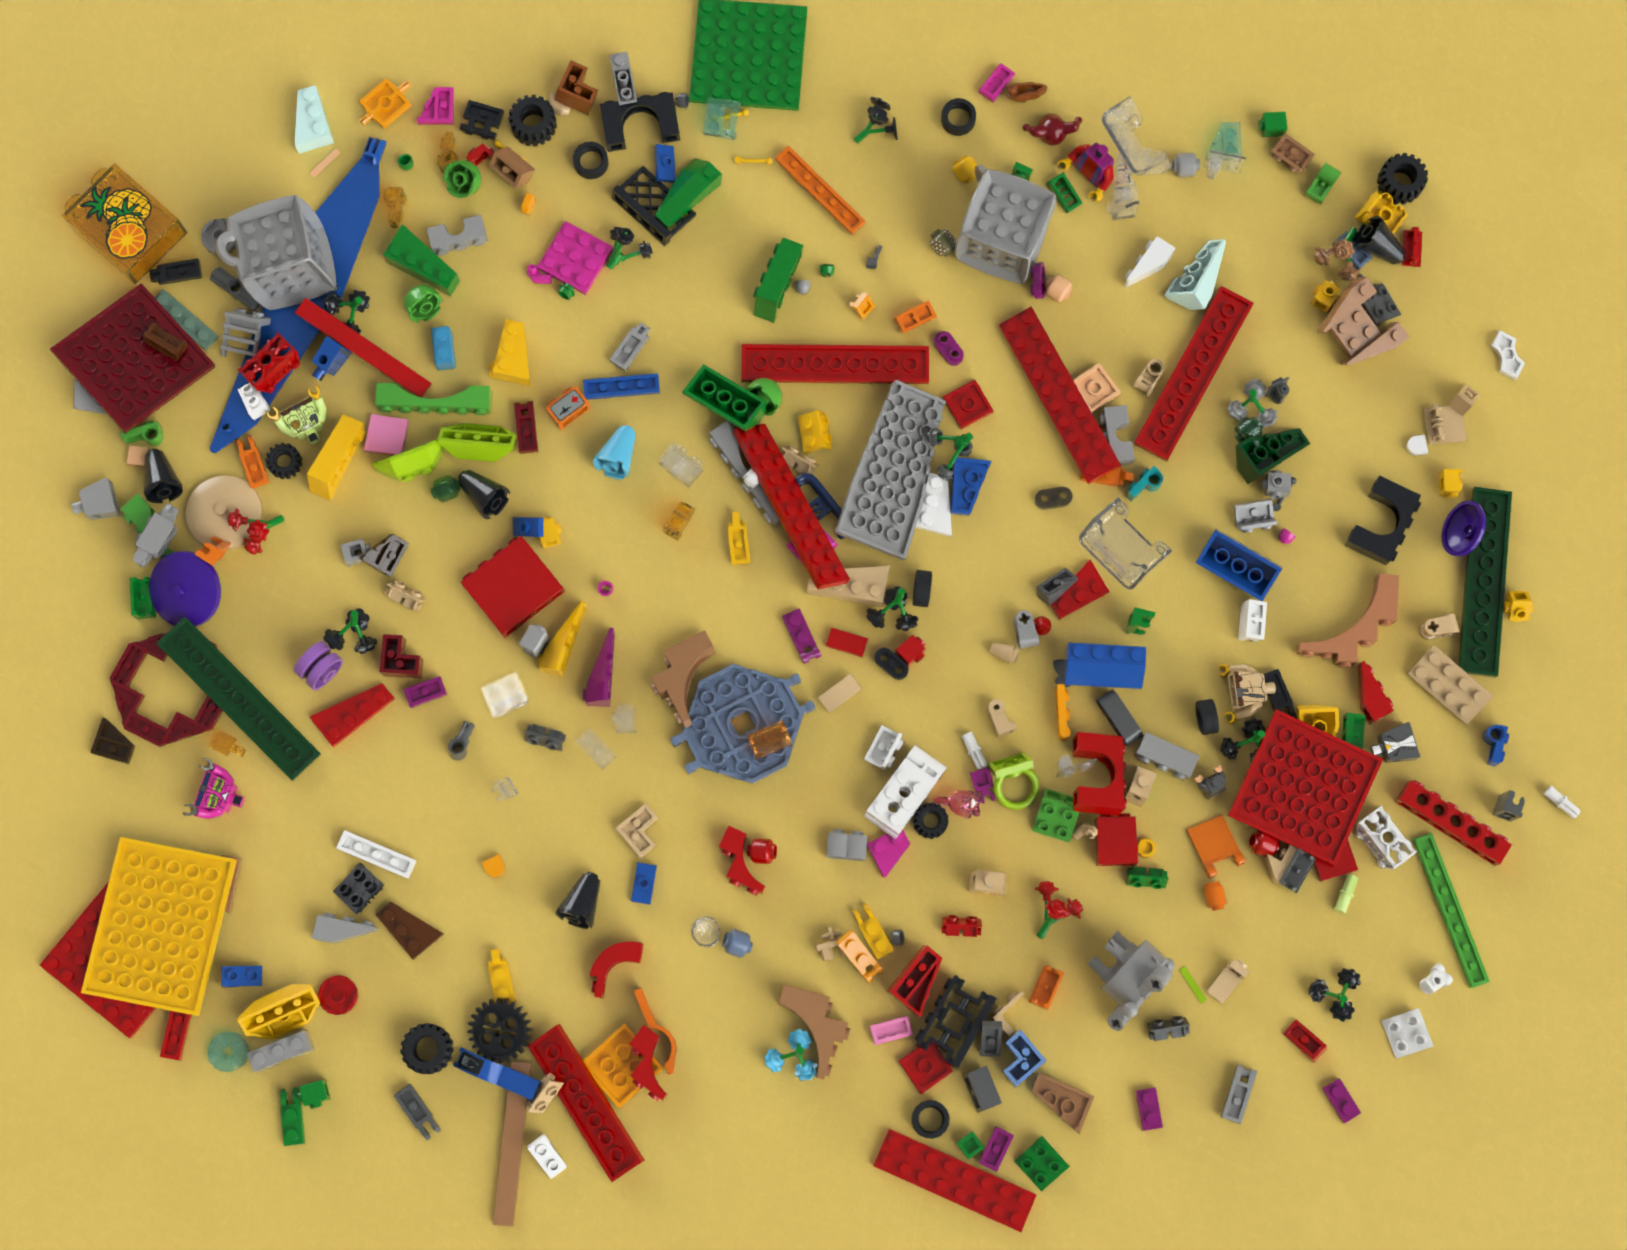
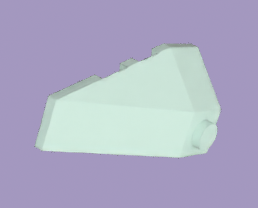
(1198, 281)

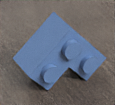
(1027, 1058)

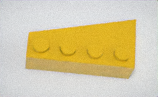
(335, 457)

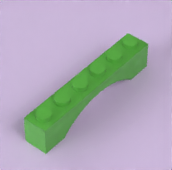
(471, 400)
(138, 512)

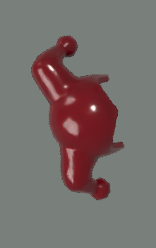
(1053, 129)

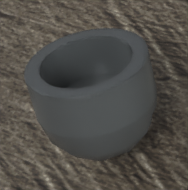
(682, 100)
(897, 937)

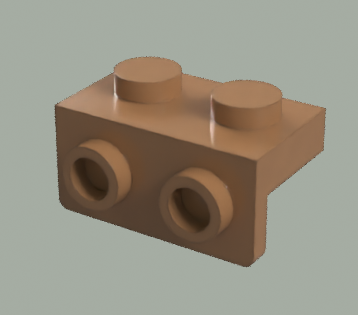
(1293, 153)

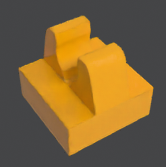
(862, 305)

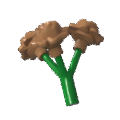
(1343, 250)

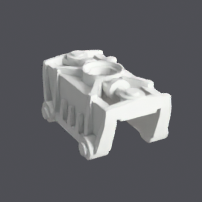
(1376, 843)

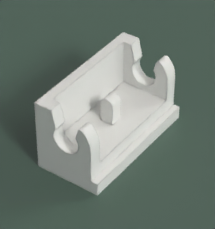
(1252, 620)

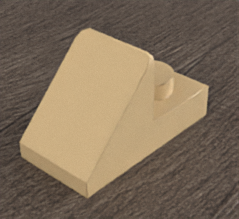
(1464, 400)
(1278, 867)

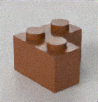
(573, 91)

